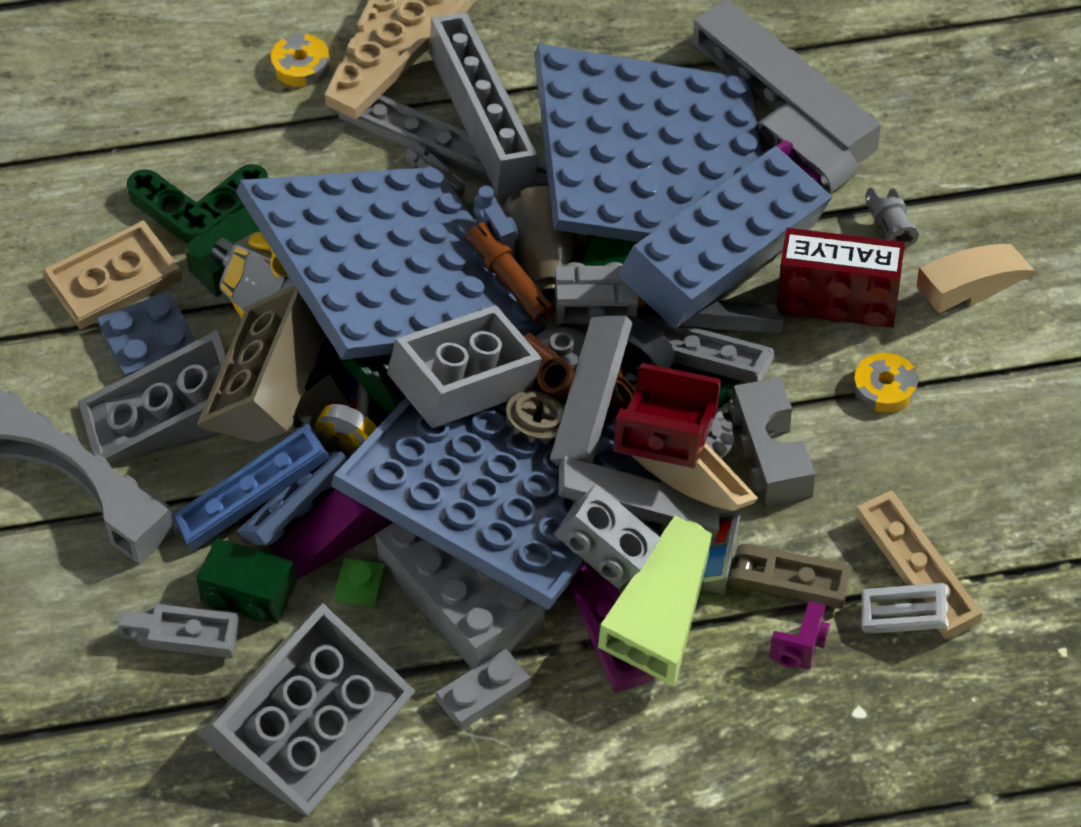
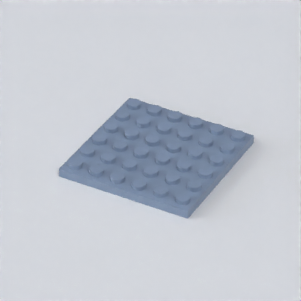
(637, 139)
(377, 254)
(476, 493)

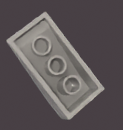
(155, 404)

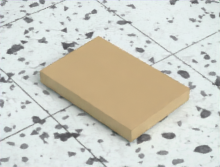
(112, 274)

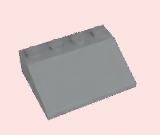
(308, 711)

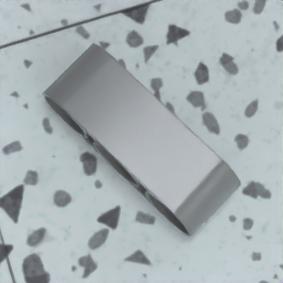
(810, 145)

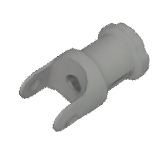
(891, 216)

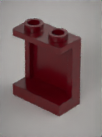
(667, 416)

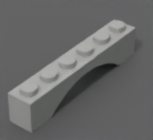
(132, 517)

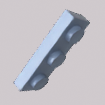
(291, 503)

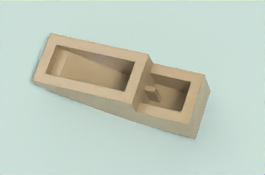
(971, 275)
(709, 481)

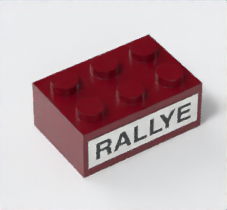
(840, 277)

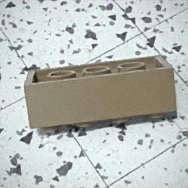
(265, 369)

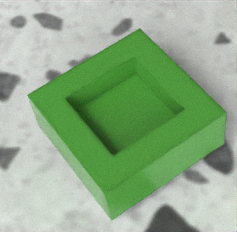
(360, 582)

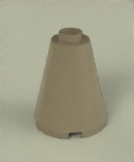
(538, 244)

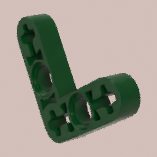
(199, 212)

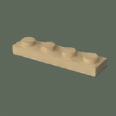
(916, 558)

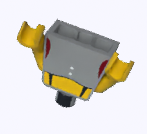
(250, 270)

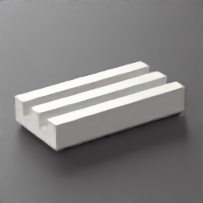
(936, 621)

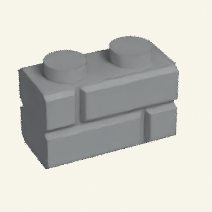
(591, 292)

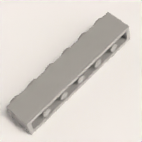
(781, 77)
(482, 104)

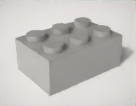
(463, 365)

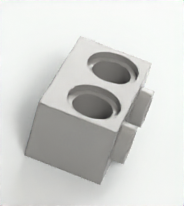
(607, 536)

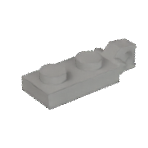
(182, 630)

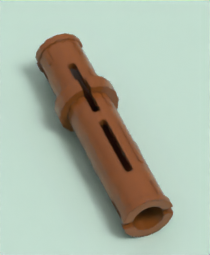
(499, 260)

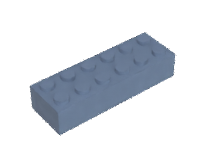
(723, 236)

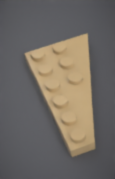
(384, 47)

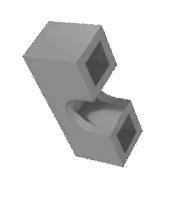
(778, 469)

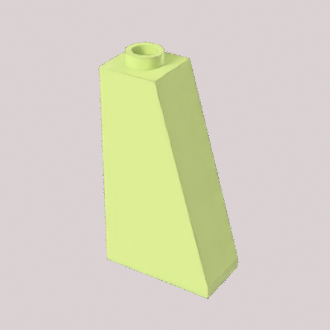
(659, 603)

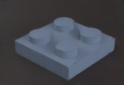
(145, 332)

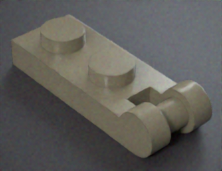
(790, 575)

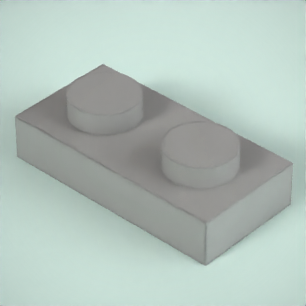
(483, 689)

